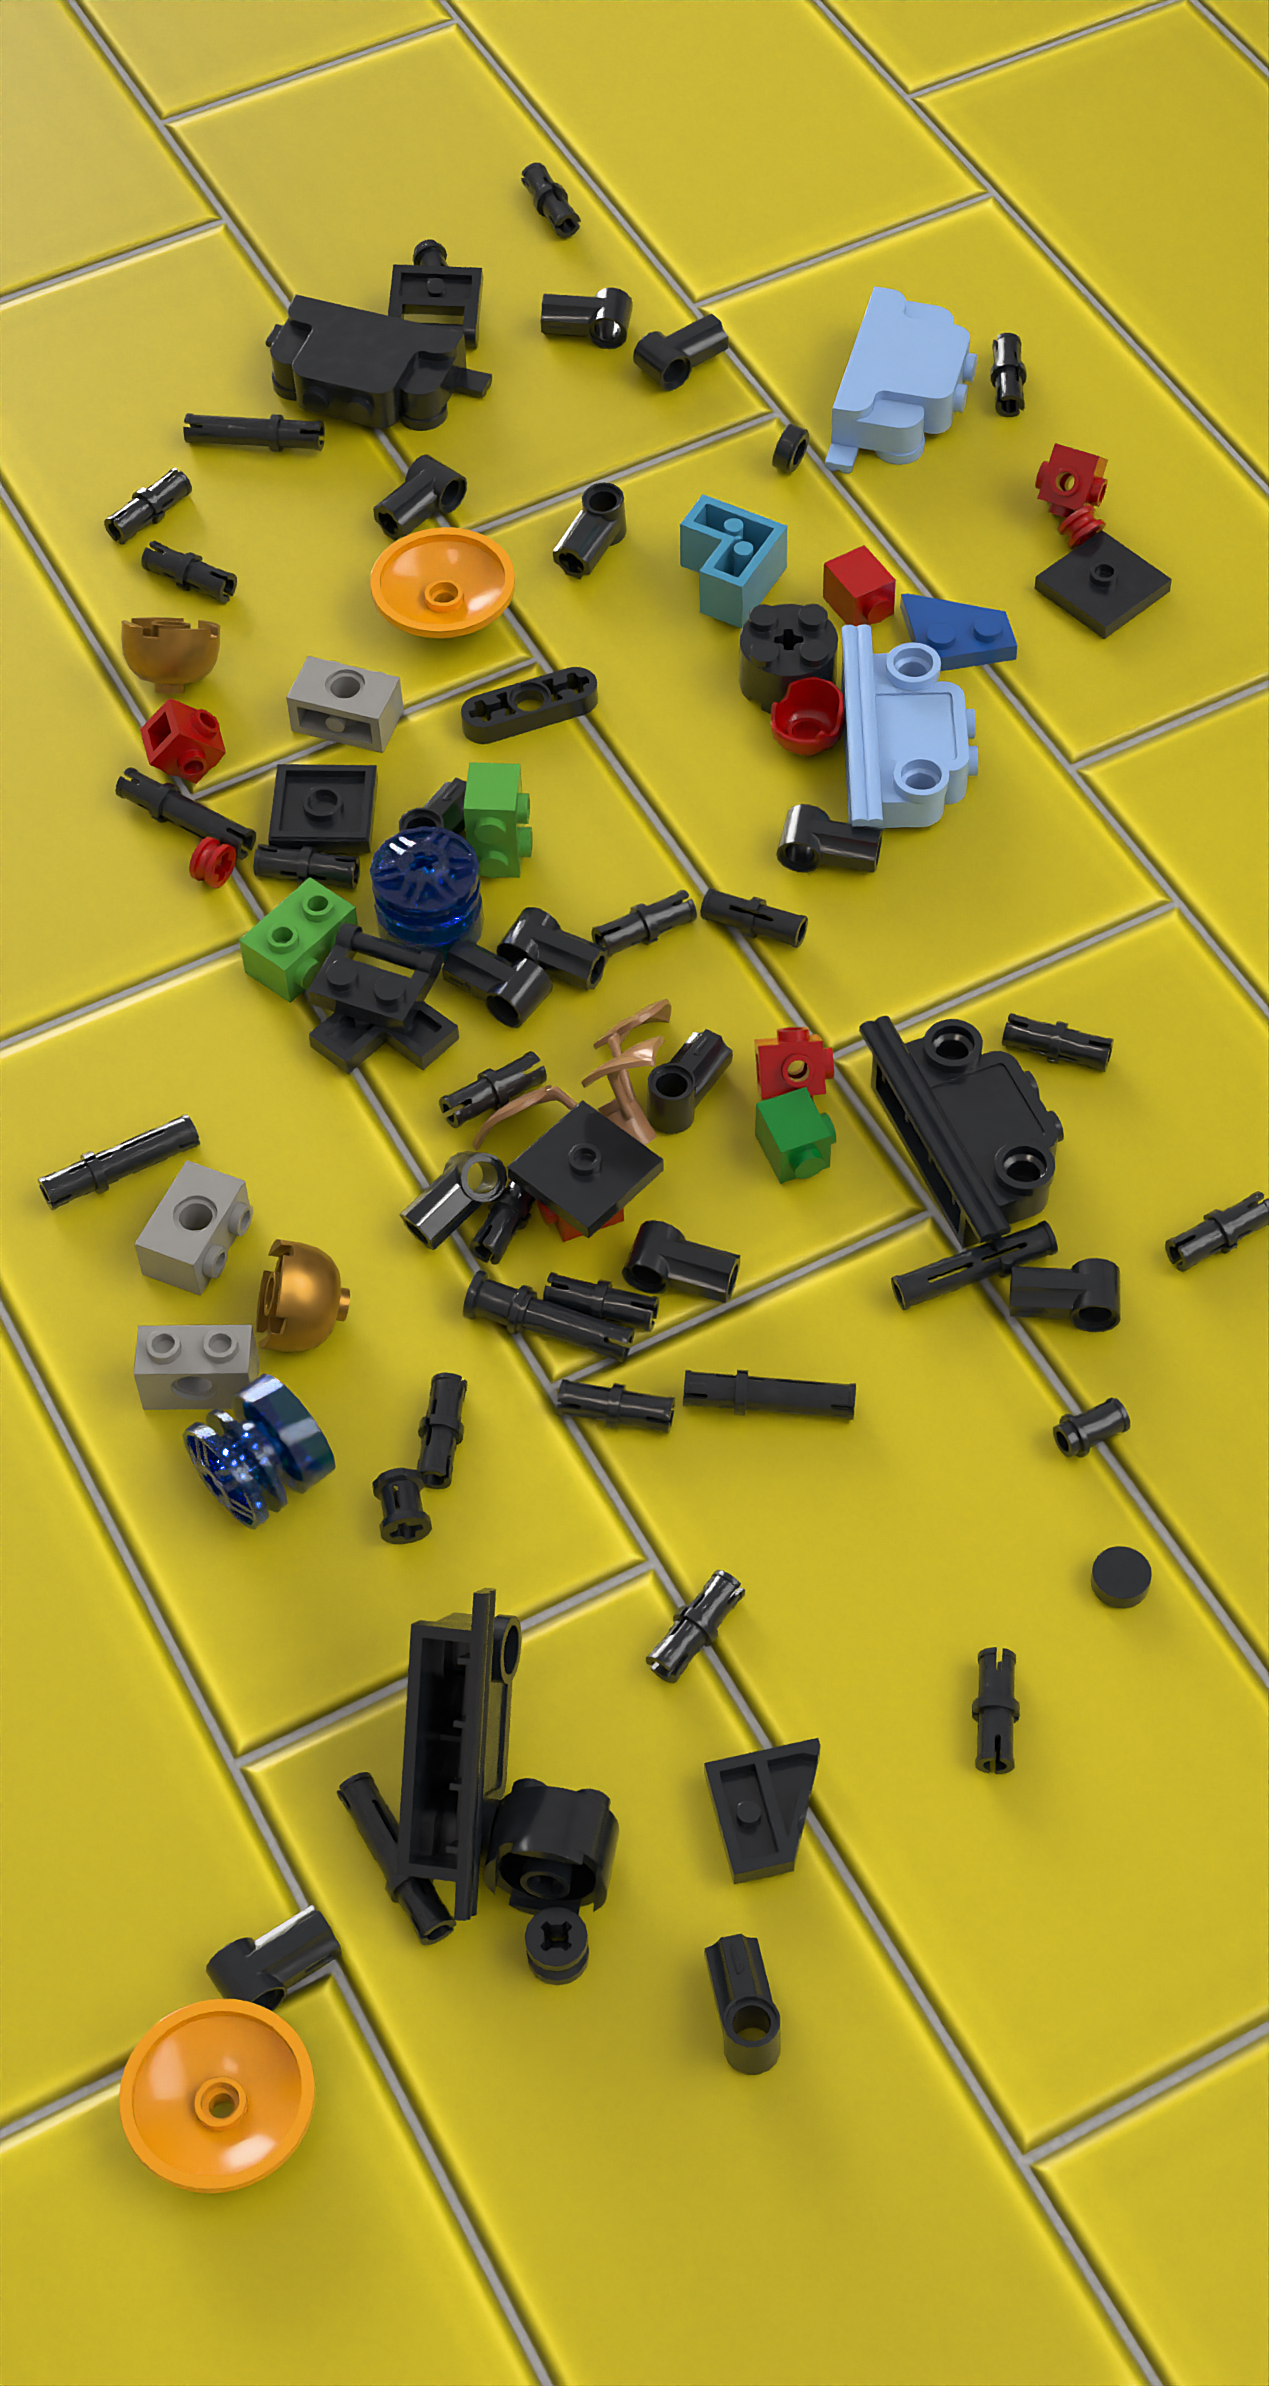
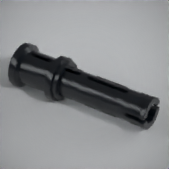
(523, 1311)

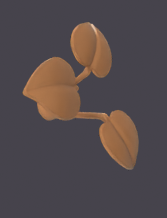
(623, 1109)

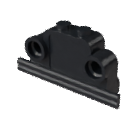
(369, 366)
(966, 1124)
(456, 1744)

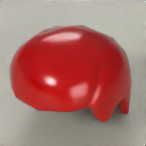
(809, 717)

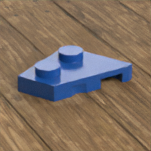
(959, 631)

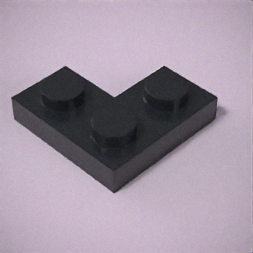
(351, 1041)

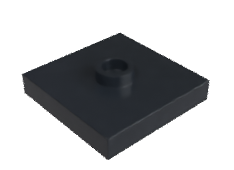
(1102, 584)
(324, 807)
(585, 1169)

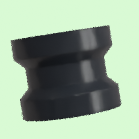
(563, 1959)

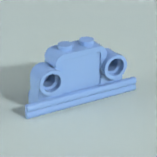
(899, 381)
(902, 734)

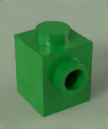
(794, 1135)

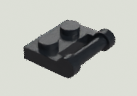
(439, 292)
(370, 991)

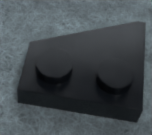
(763, 1806)

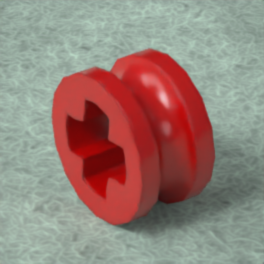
(1081, 526)
(212, 862)

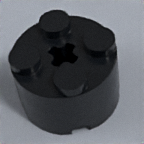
(783, 647)
(552, 1847)

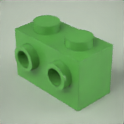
(497, 818)
(295, 939)

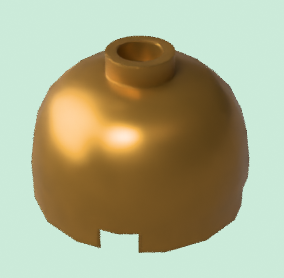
(170, 651)
(299, 1298)

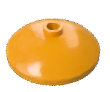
(442, 582)
(207, 2058)

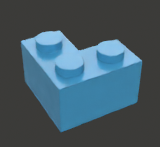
(735, 557)

